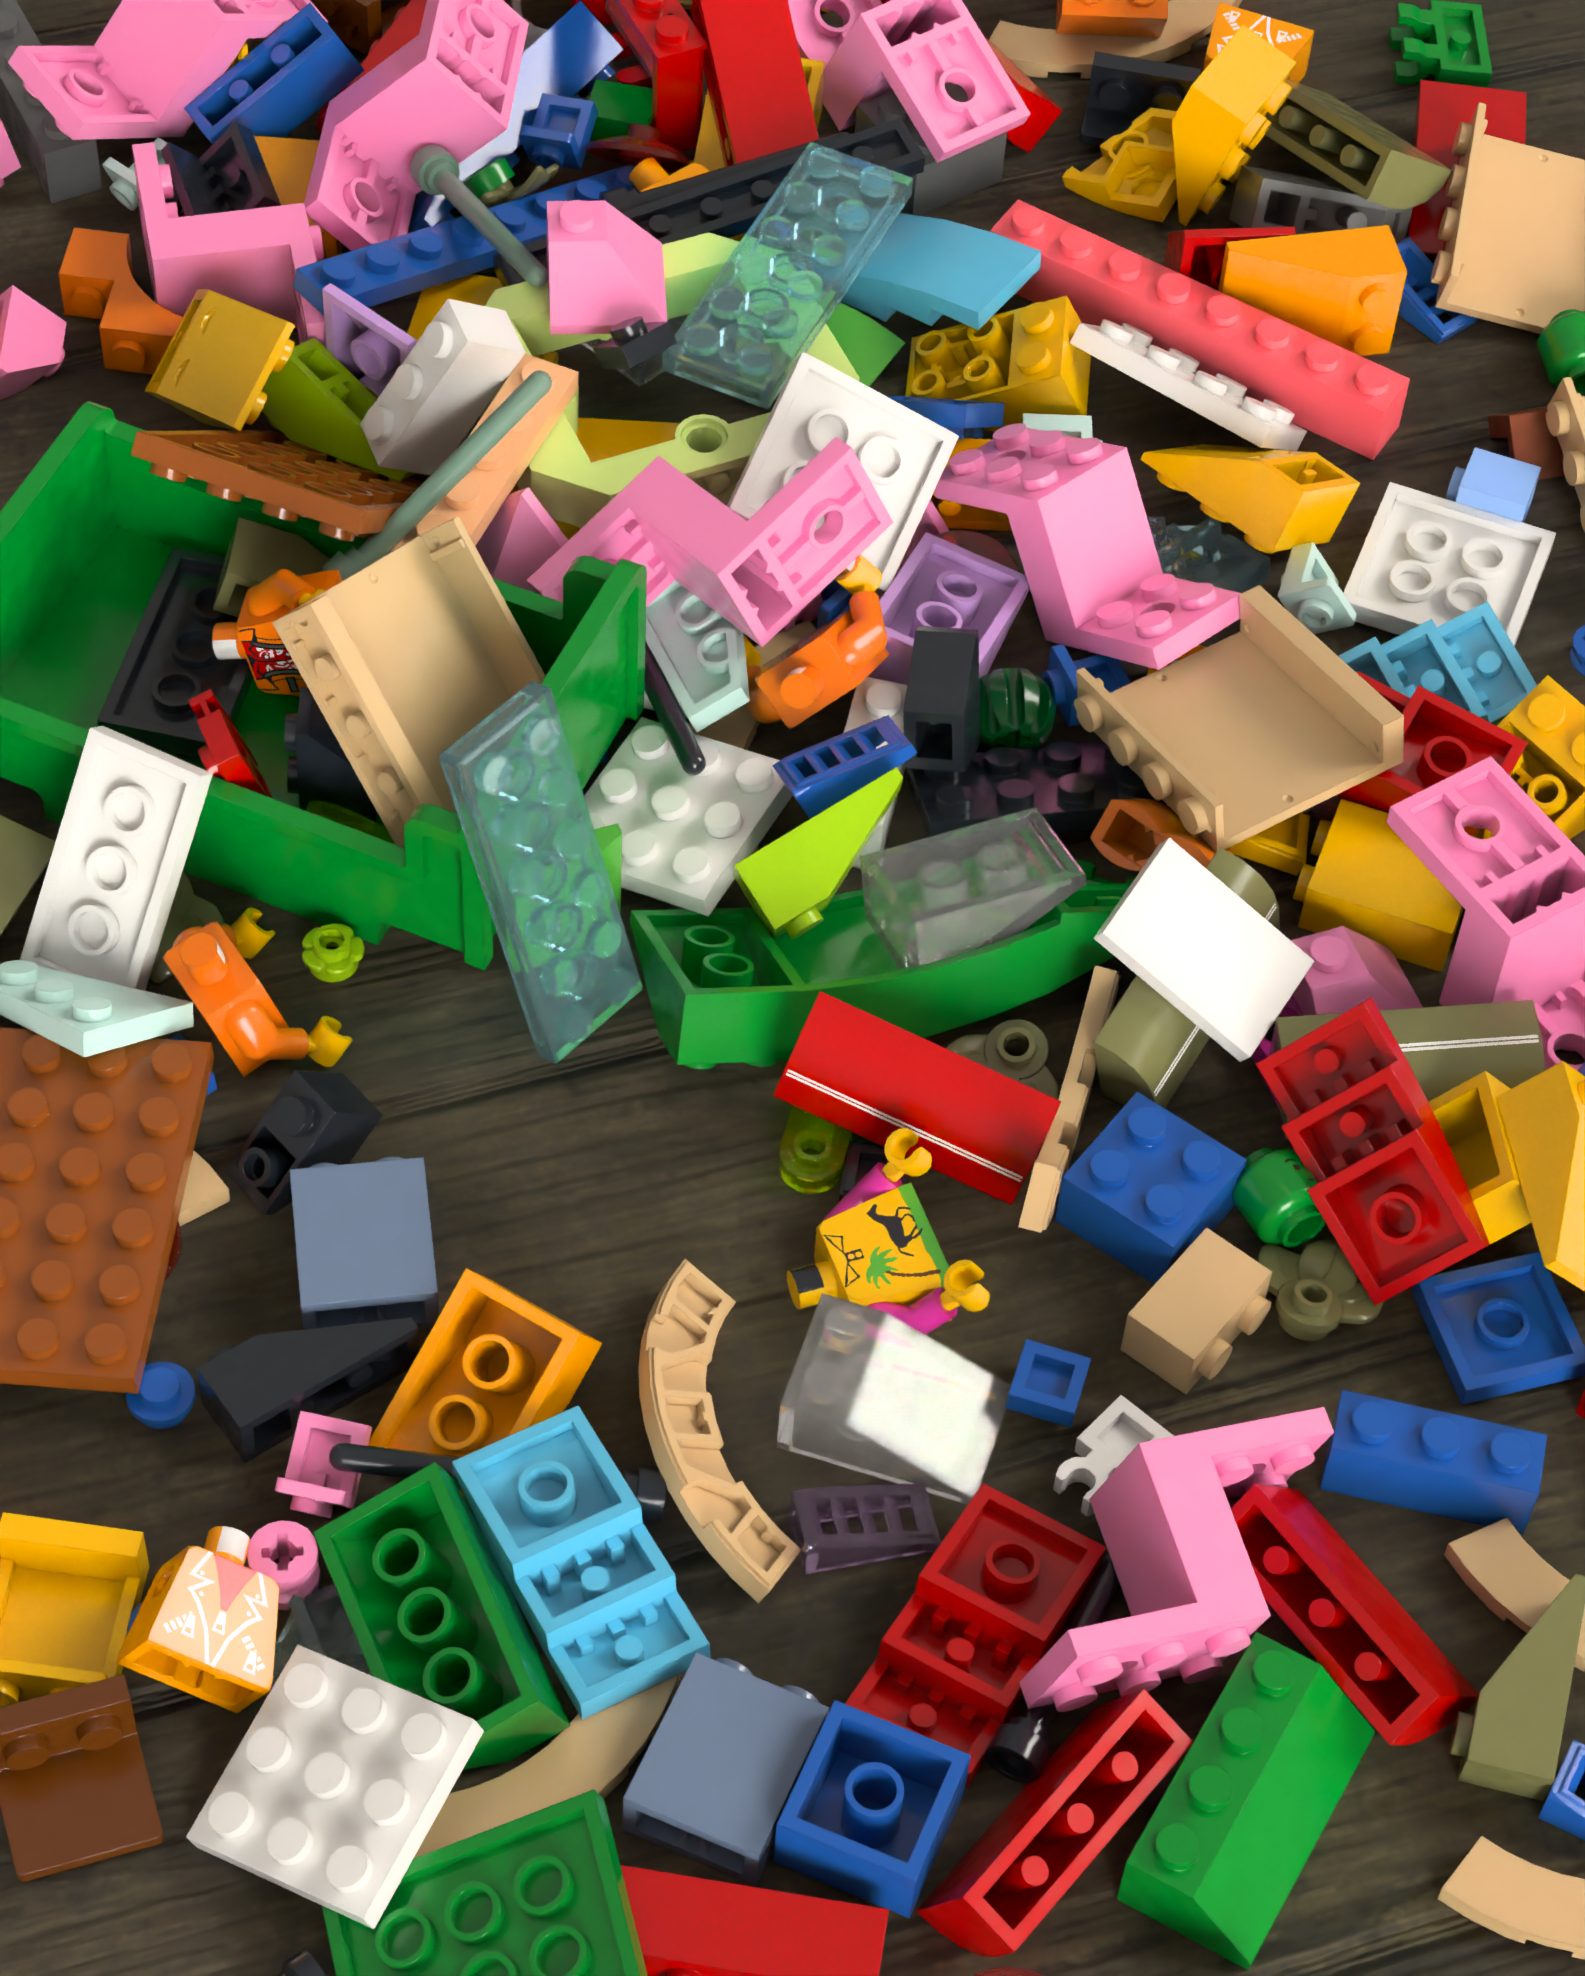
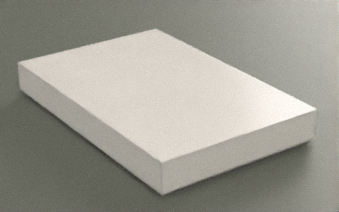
(1204, 949)

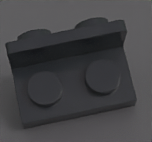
(1128, 87)
(224, 177)

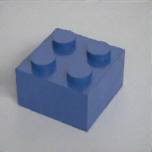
(1148, 1188)
(871, 1808)

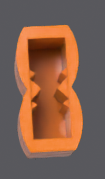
(1136, 827)

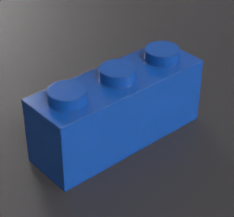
(278, 80)
(1433, 1461)

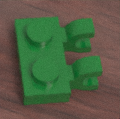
(1456, 48)

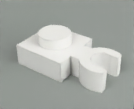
(1105, 1446)

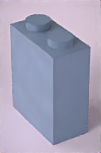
(364, 1243)
(723, 1767)

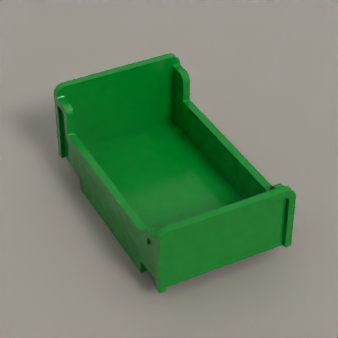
(75, 579)

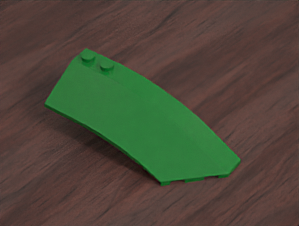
(741, 996)

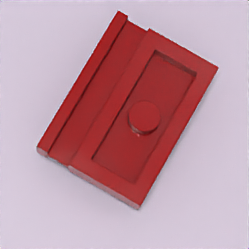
(225, 751)

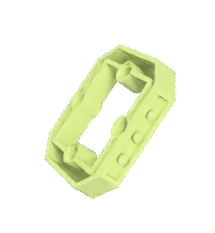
(703, 444)

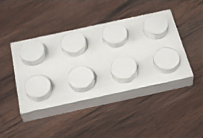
(1176, 377)
(116, 861)

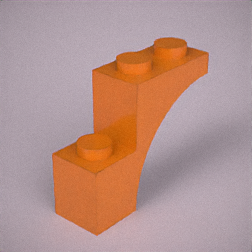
(101, 285)

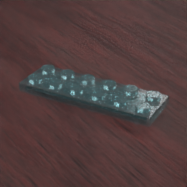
(787, 275)
(541, 870)

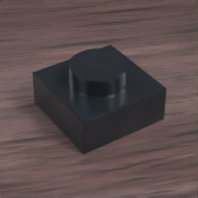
(634, 343)

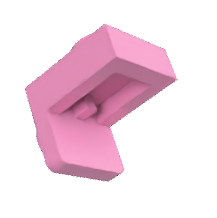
(310, 1476)

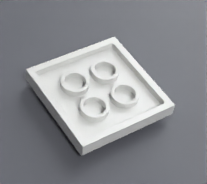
(894, 445)
(1442, 560)
(682, 827)
(335, 1785)

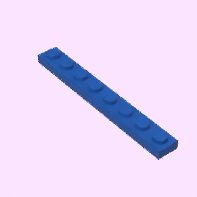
(442, 250)

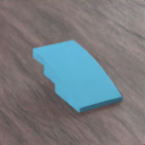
(941, 269)
(1460, 661)
(580, 1561)

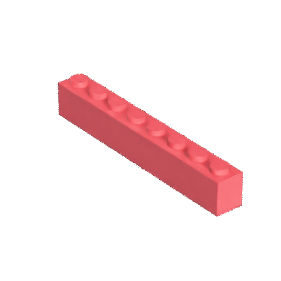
(1317, 380)

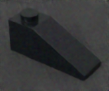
(267, 1380)

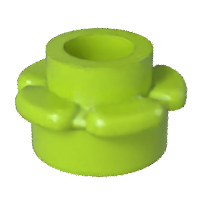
(332, 964)

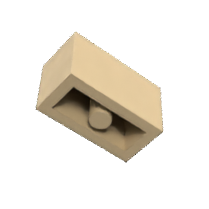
(1197, 1312)

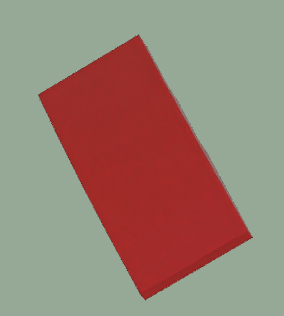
(1437, 120)
(1436, 745)
(1376, 1151)
(978, 1624)

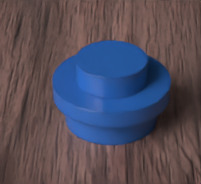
(164, 1395)

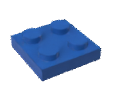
(958, 416)
(1500, 1327)

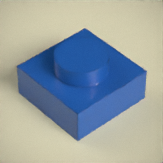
(1048, 1383)

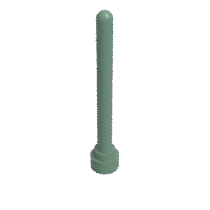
(438, 174)
(445, 476)

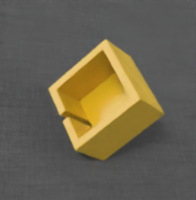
(1482, 1151)

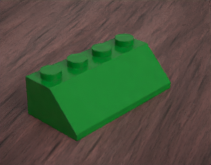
(441, 1612)
(1247, 1803)

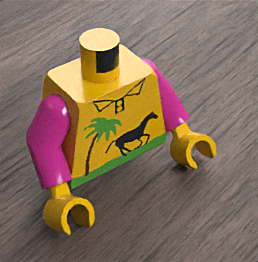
(884, 1251)

